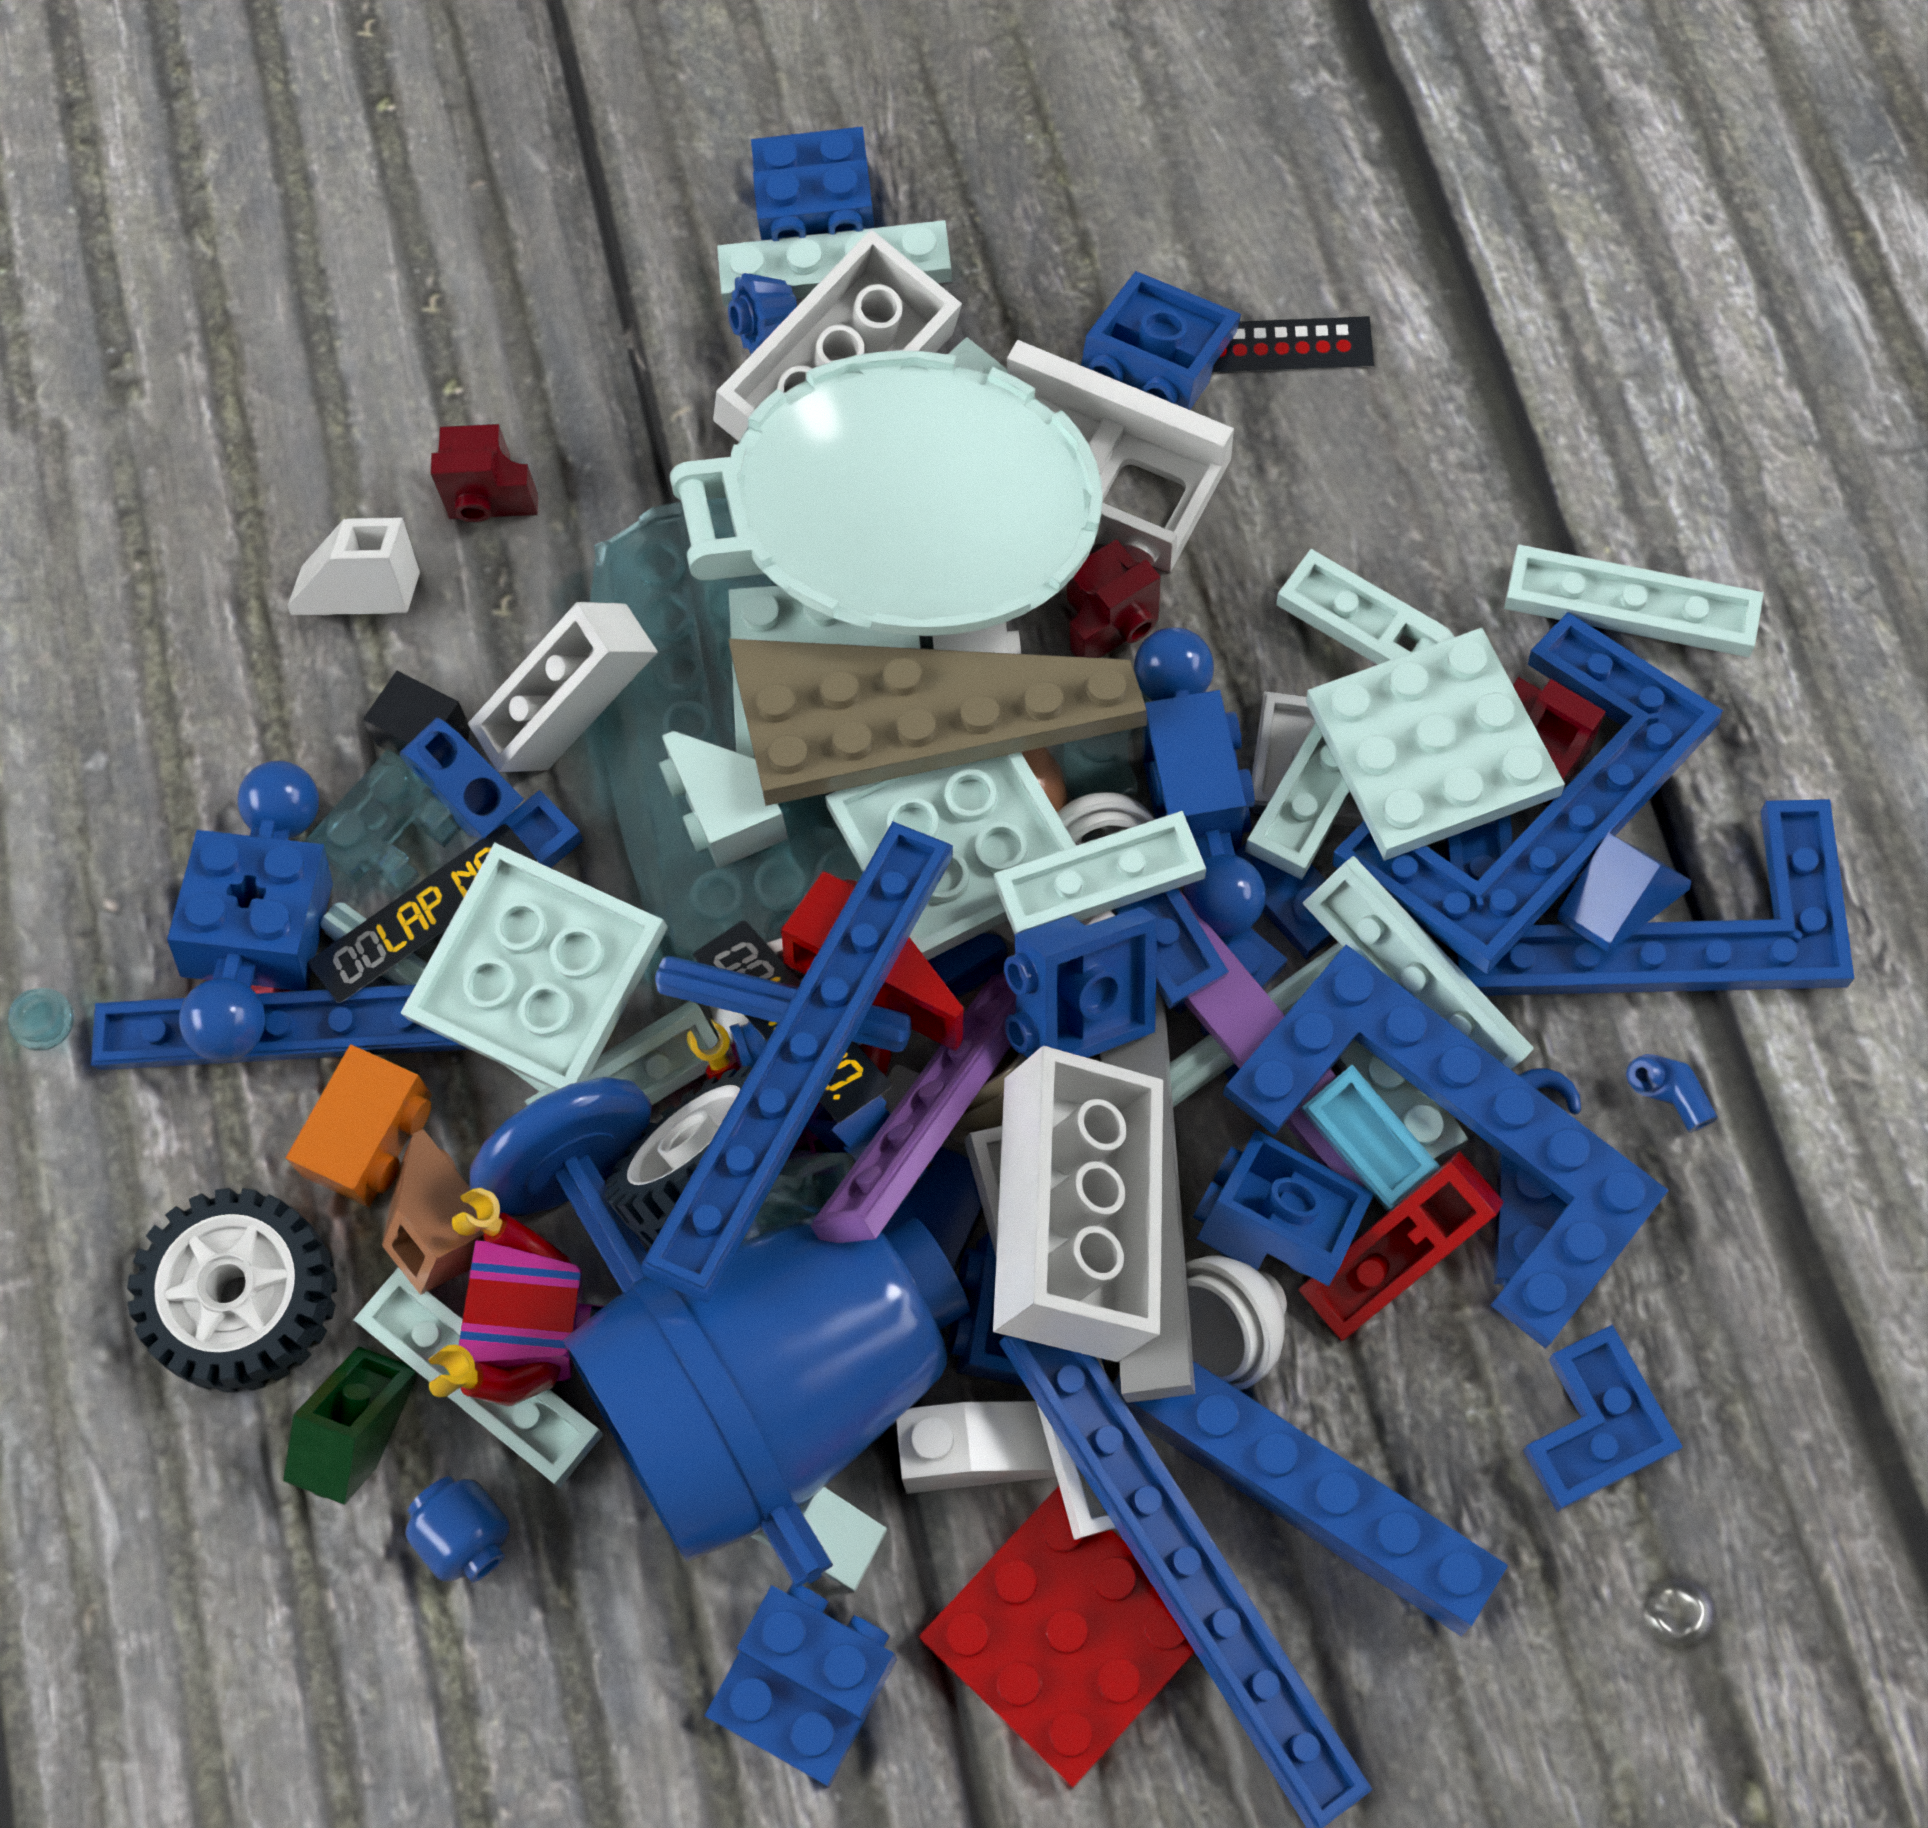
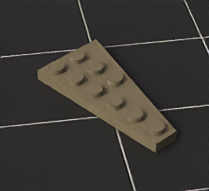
(876, 714)

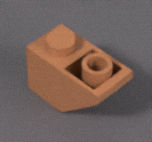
(421, 1213)

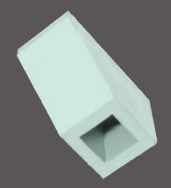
(723, 798)

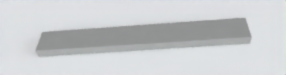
(1165, 1363)

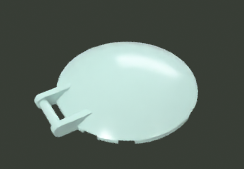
(901, 495)

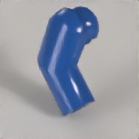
(1674, 1084)

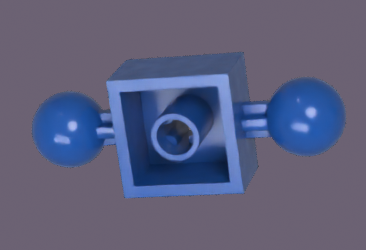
(1195, 770)
(250, 911)

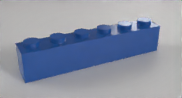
(1326, 1498)

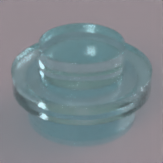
(40, 1019)

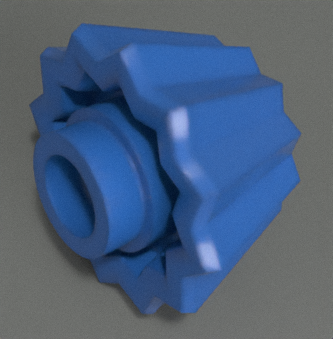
(759, 308)

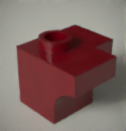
(478, 476)
(1113, 601)
(1563, 723)

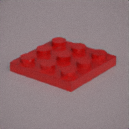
(1061, 1639)

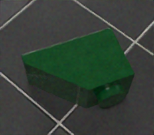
(347, 1425)

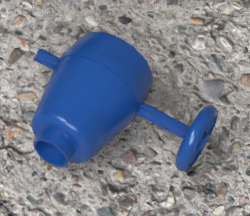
(768, 1386)

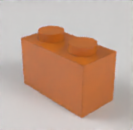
(361, 1126)

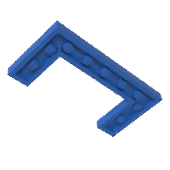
(1659, 732)
(1795, 950)
(1602, 1188)

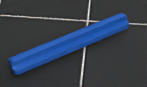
(766, 999)

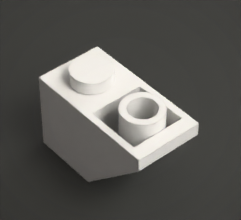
(358, 570)

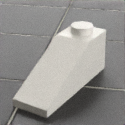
(972, 1445)

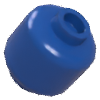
(457, 1529)

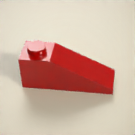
(910, 985)
(1404, 1245)

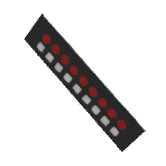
(1298, 345)

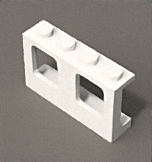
(1137, 430)

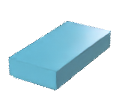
(1369, 1138)

